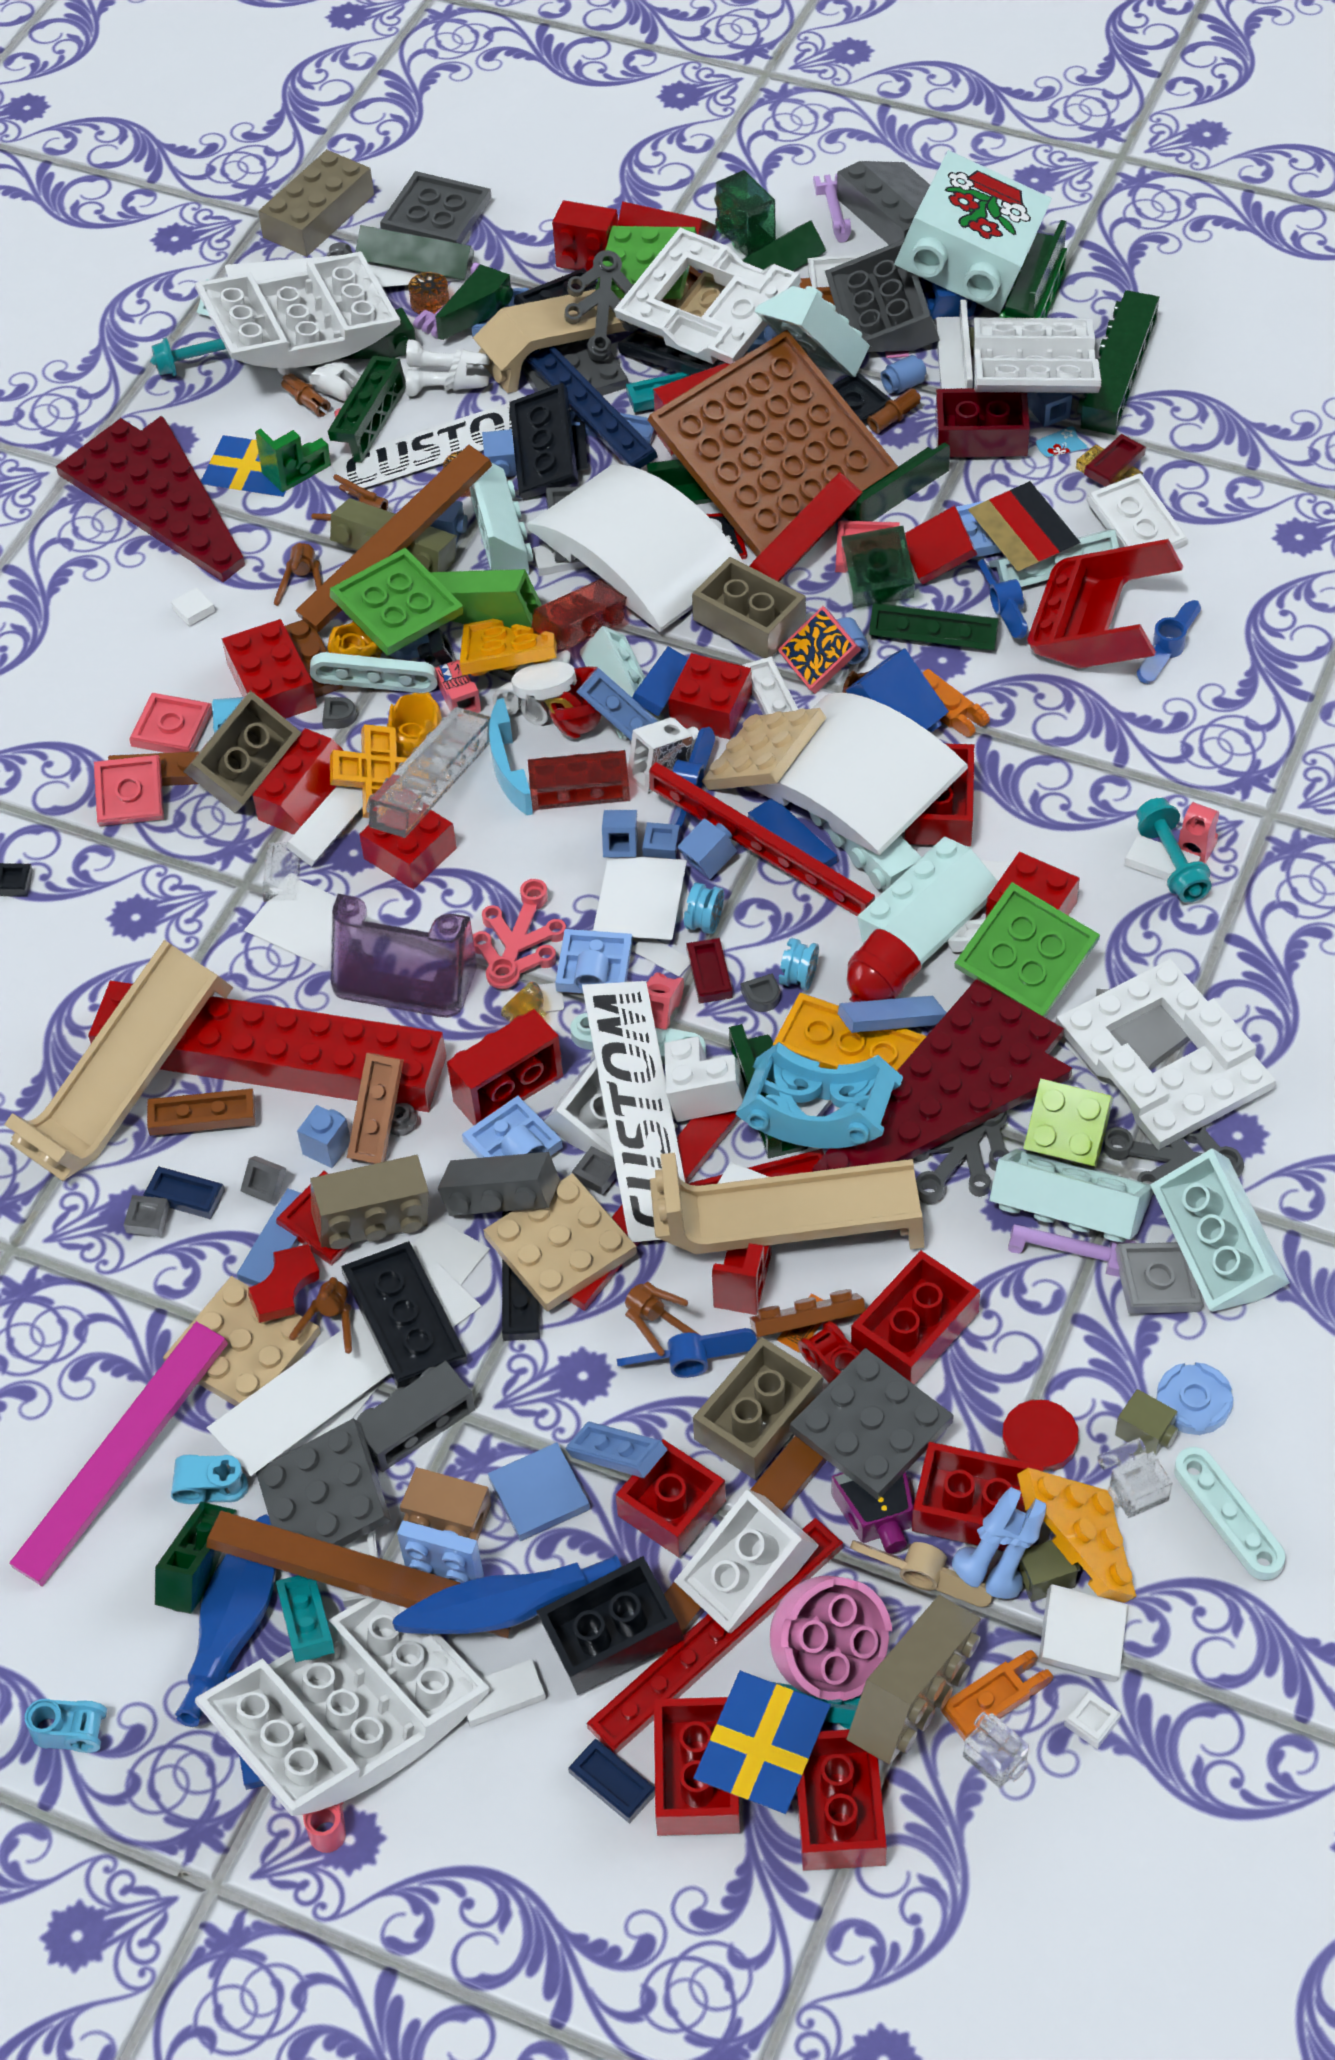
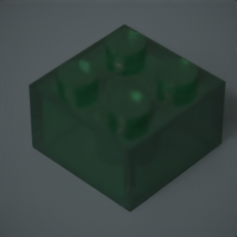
(745, 212)
(878, 566)

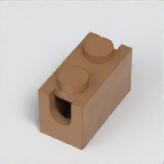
(446, 1503)

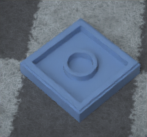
(538, 1491)

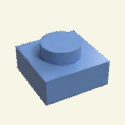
(661, 840)

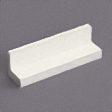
(954, 350)

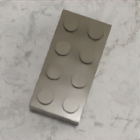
(316, 202)
(915, 1680)

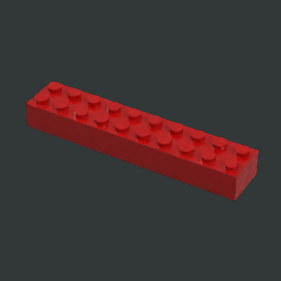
(295, 1048)

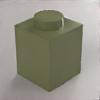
(1148, 1420)
(1045, 1566)

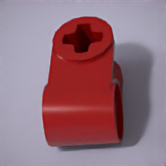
(828, 1351)

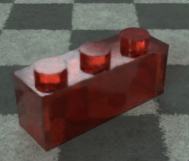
(580, 614)
(578, 780)

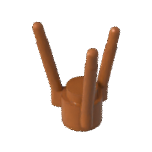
(354, 490)
(300, 563)
(330, 1302)
(646, 1304)

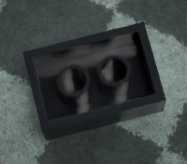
(610, 1625)

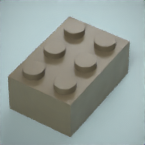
(749, 607)
(242, 752)
(369, 1202)
(754, 1406)

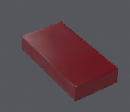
(1115, 460)
(709, 970)

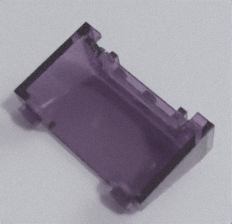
(401, 965)

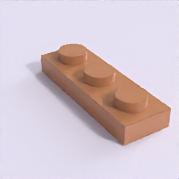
(375, 1108)

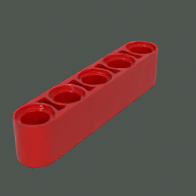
(807, 528)

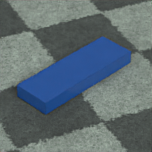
(658, 684)
(785, 825)

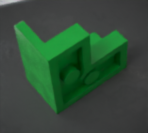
(288, 461)

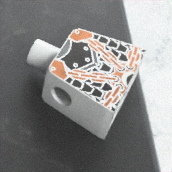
(661, 743)

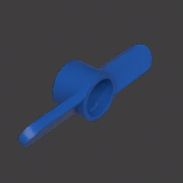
(1006, 601)
(1168, 647)
(694, 769)
(690, 1351)

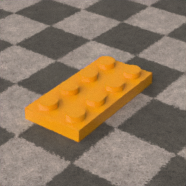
(821, 1035)

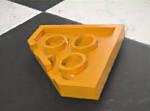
(493, 646)
(1083, 1529)

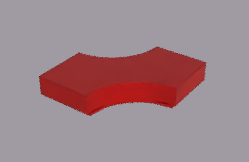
(291, 1272)

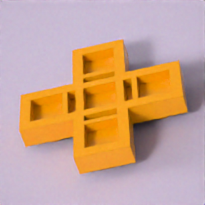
(370, 767)

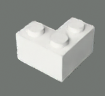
(700, 1085)

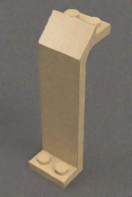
(537, 325)
(118, 1063)
(786, 1207)

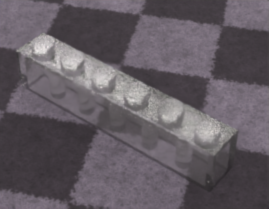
(428, 772)

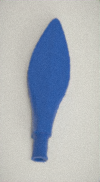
(497, 1600)
(227, 1620)

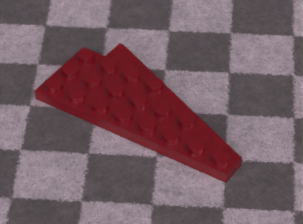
(156, 489)
(964, 1072)

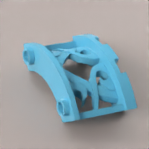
(801, 1081)

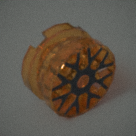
(430, 294)

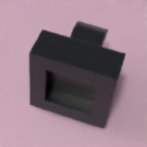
(438, 650)

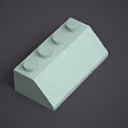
(816, 328)
(498, 521)
(931, 899)
(1070, 1194)
(1219, 1232)

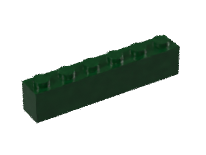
(1119, 361)

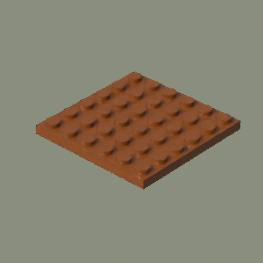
(769, 438)

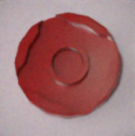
(1040, 1434)

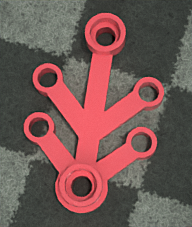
(518, 939)

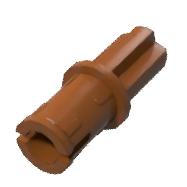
(305, 394)
(893, 410)

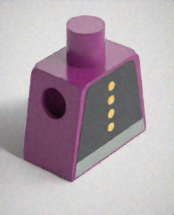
(874, 1517)

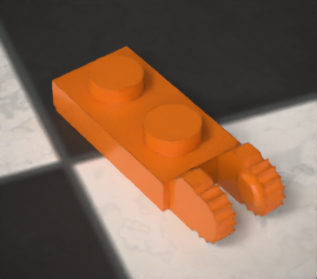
(958, 706)
(995, 1693)

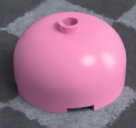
(829, 1636)

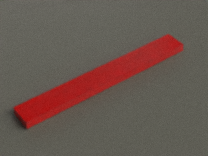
(760, 840)
(695, 1146)
(694, 1656)

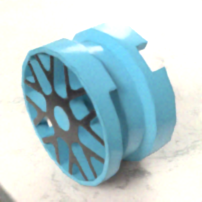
(704, 908)
(799, 964)

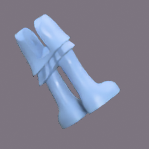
(1004, 1527)

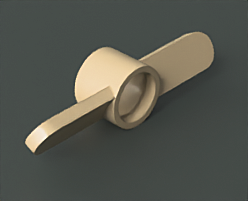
(926, 1570)

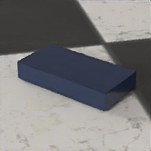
(186, 1192)
(612, 1780)

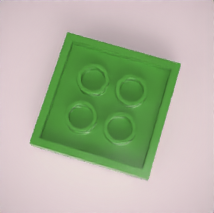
(637, 249)
(396, 601)
(1027, 950)

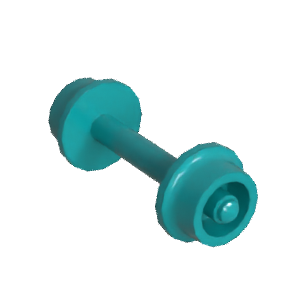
(164, 357)
(1190, 879)

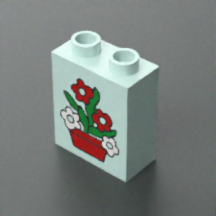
(973, 231)

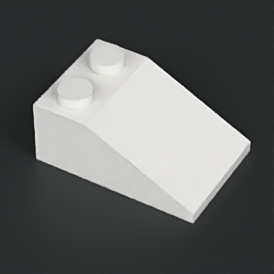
(581, 1113)
(745, 1560)

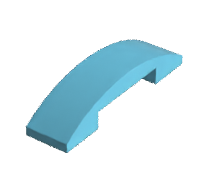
(511, 782)

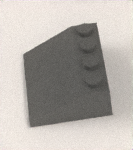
(882, 196)
(883, 301)

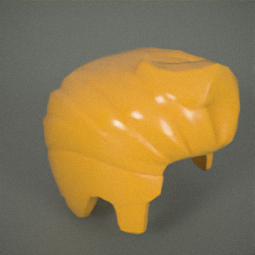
(352, 640)
(413, 718)

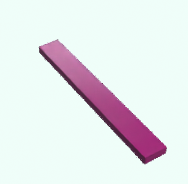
(118, 1454)

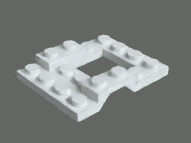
(729, 323)
(1191, 1089)

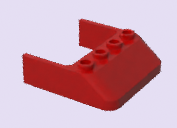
(1082, 600)

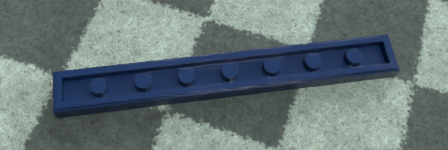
(593, 408)

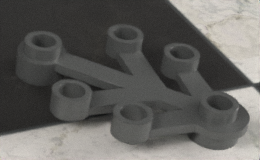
(602, 298)
(963, 1146)
(1175, 1155)

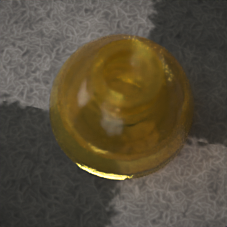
(524, 1001)

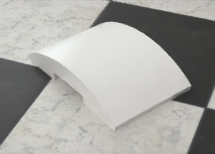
(301, 315)
(1035, 355)
(638, 539)
(867, 771)
(348, 1717)

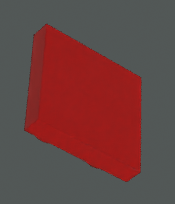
(939, 545)

